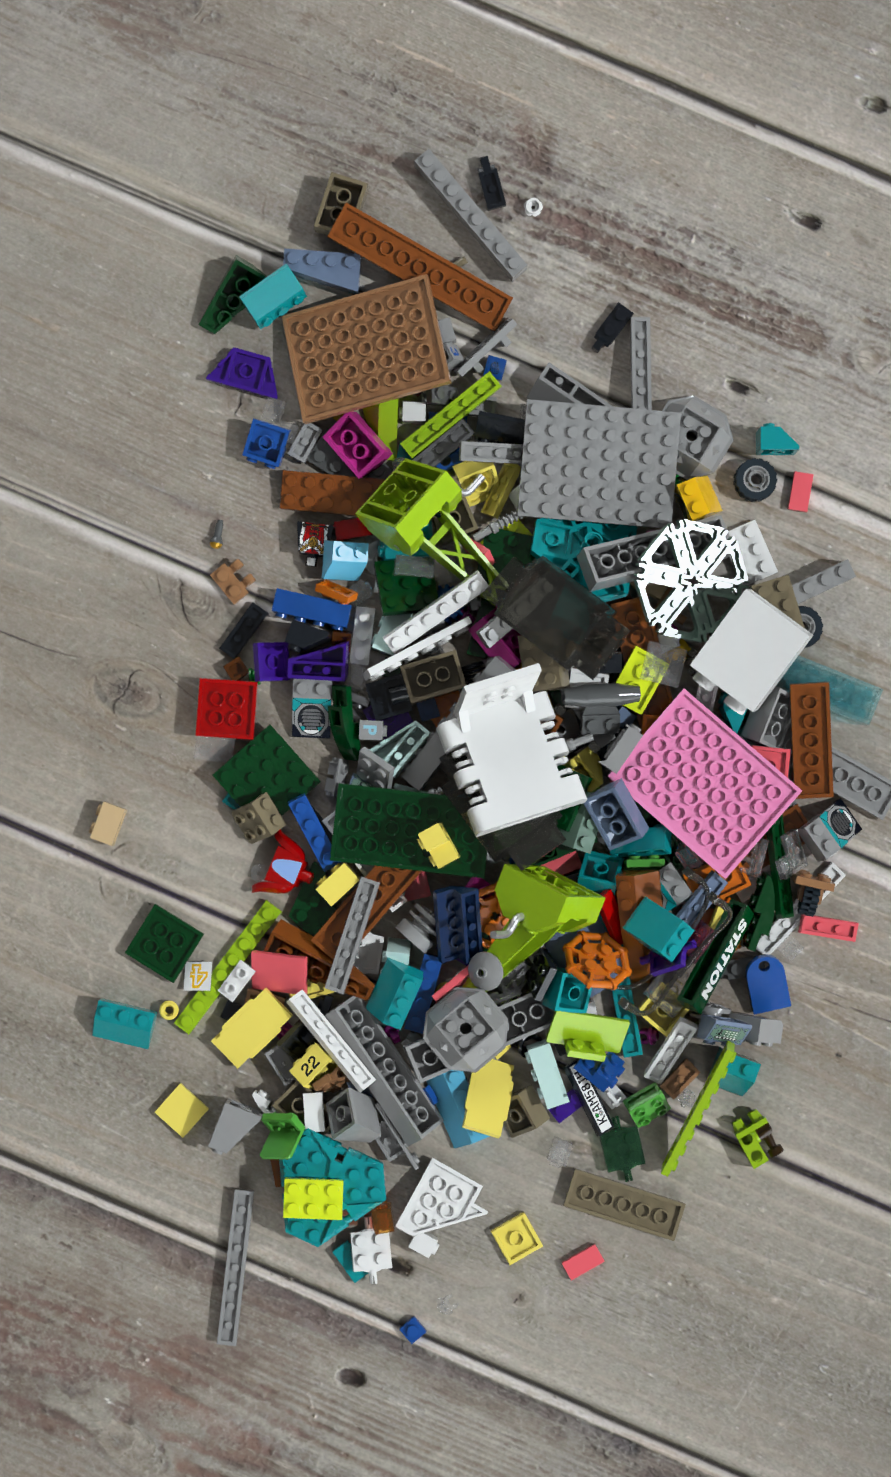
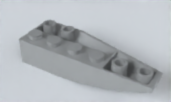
(560, 387)

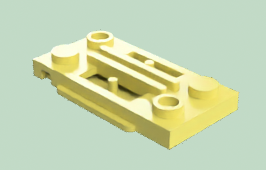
(251, 1028)
(489, 1098)

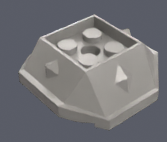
(712, 437)
(470, 1050)

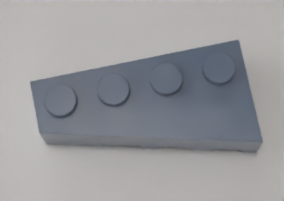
(326, 268)

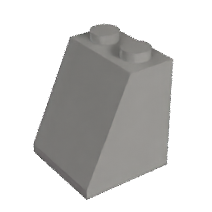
(353, 1117)
(233, 1125)

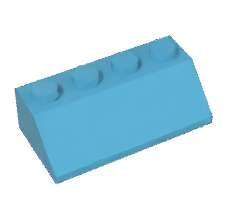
(451, 1092)

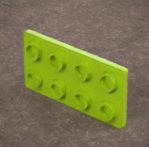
(587, 1034)

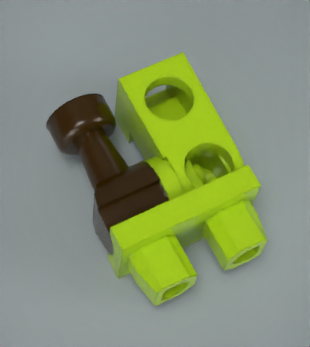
(752, 1134)

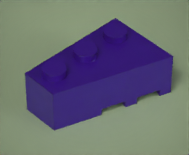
(321, 664)

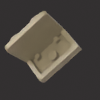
(259, 819)

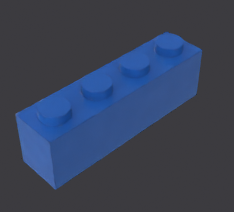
(311, 608)
(313, 830)
(421, 1004)

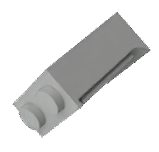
(621, 748)

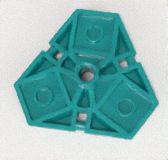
(563, 541)
(362, 1186)

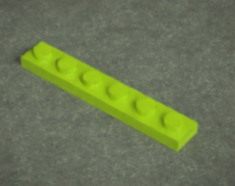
(450, 415)

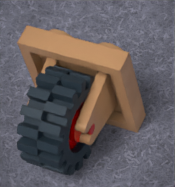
(811, 890)

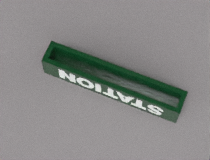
(715, 958)

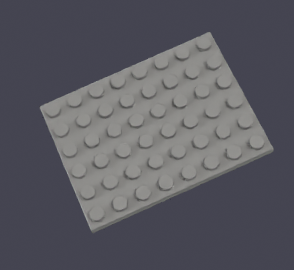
(598, 464)

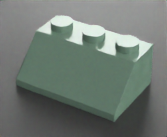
(582, 831)

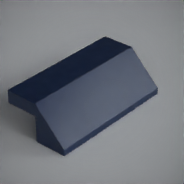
(457, 923)

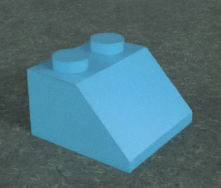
(344, 560)

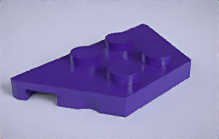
(246, 372)

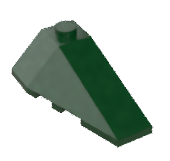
(226, 300)

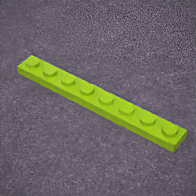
(239, 951)
(702, 1102)

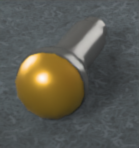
(216, 541)

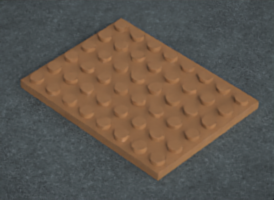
(366, 349)

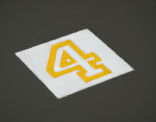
(197, 976)

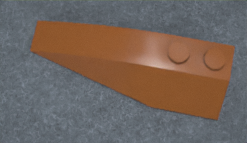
(631, 889)
(293, 941)

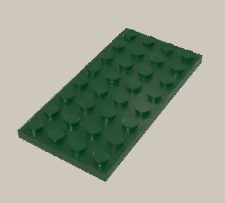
(384, 826)

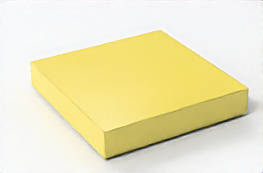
(181, 1110)
(516, 1238)

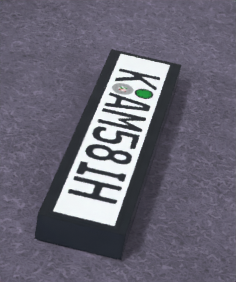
(589, 1100)

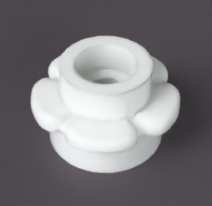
(533, 202)

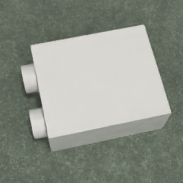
(749, 652)

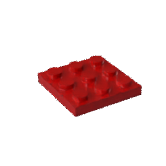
(226, 709)

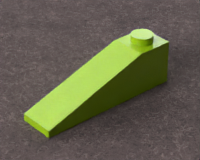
(384, 422)

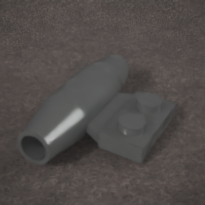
(600, 704)

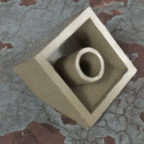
(525, 1112)

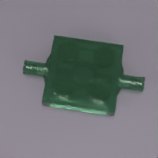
(622, 1148)

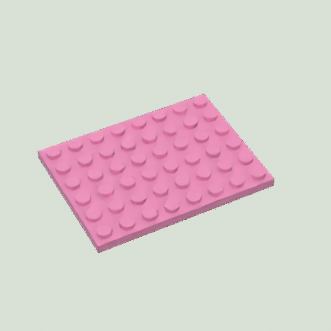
(705, 783)

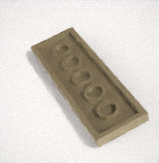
(624, 1204)

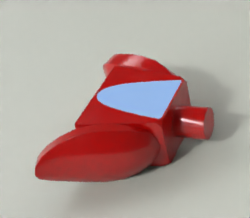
(286, 868)

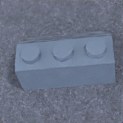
(616, 814)

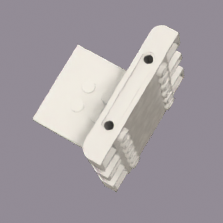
(508, 752)

